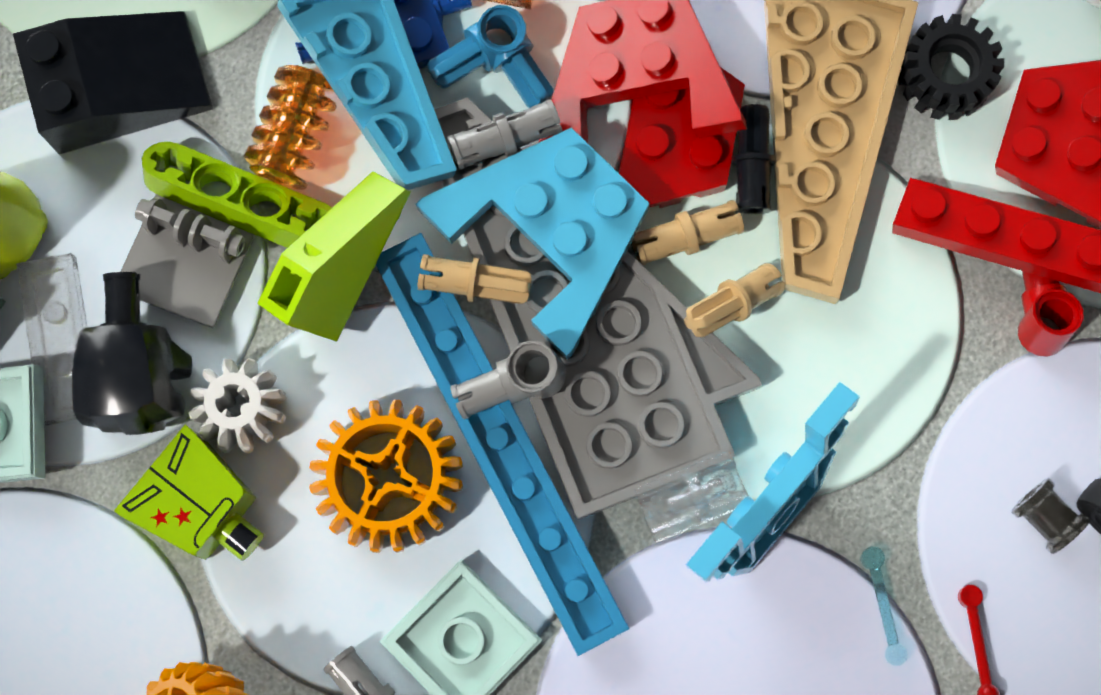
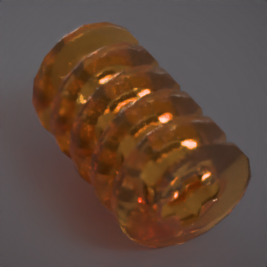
(288, 126)

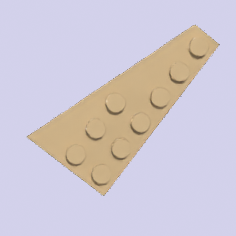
(830, 103)

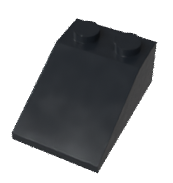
(110, 76)

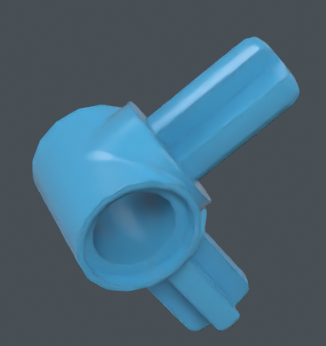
(479, 52)

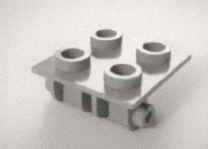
(185, 259)

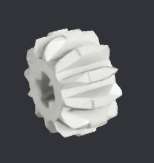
(221, 396)

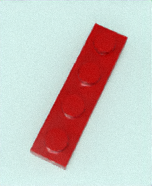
(1001, 234)

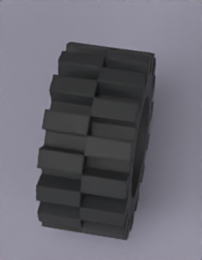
(966, 43)

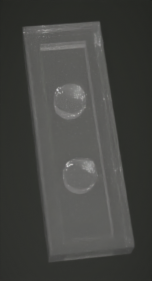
(53, 321)

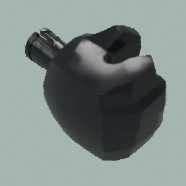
(127, 367)

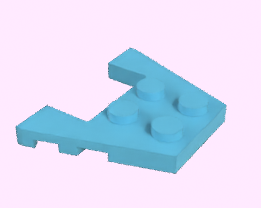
(567, 207)
(791, 487)

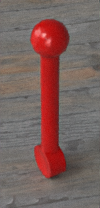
(970, 598)

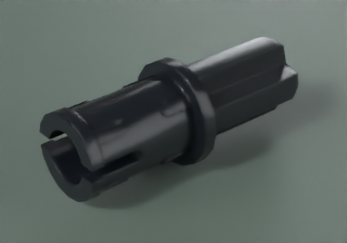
(754, 162)

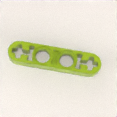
(237, 203)

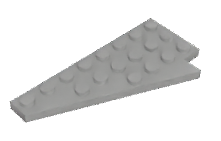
(637, 383)

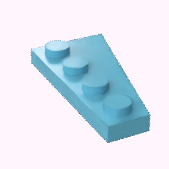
(378, 81)

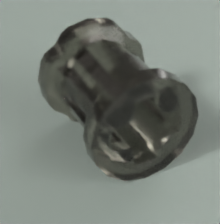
(1050, 516)

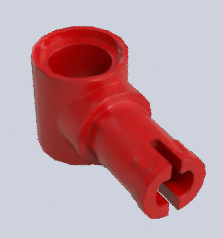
(1050, 300)

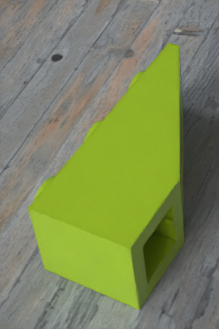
(331, 262)

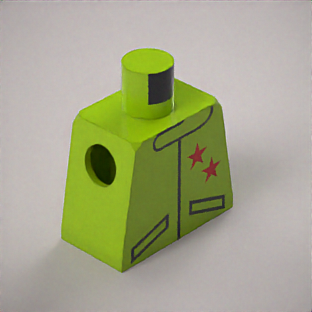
(193, 500)

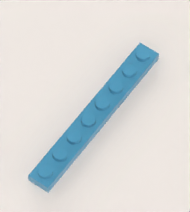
(505, 455)

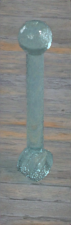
(872, 559)

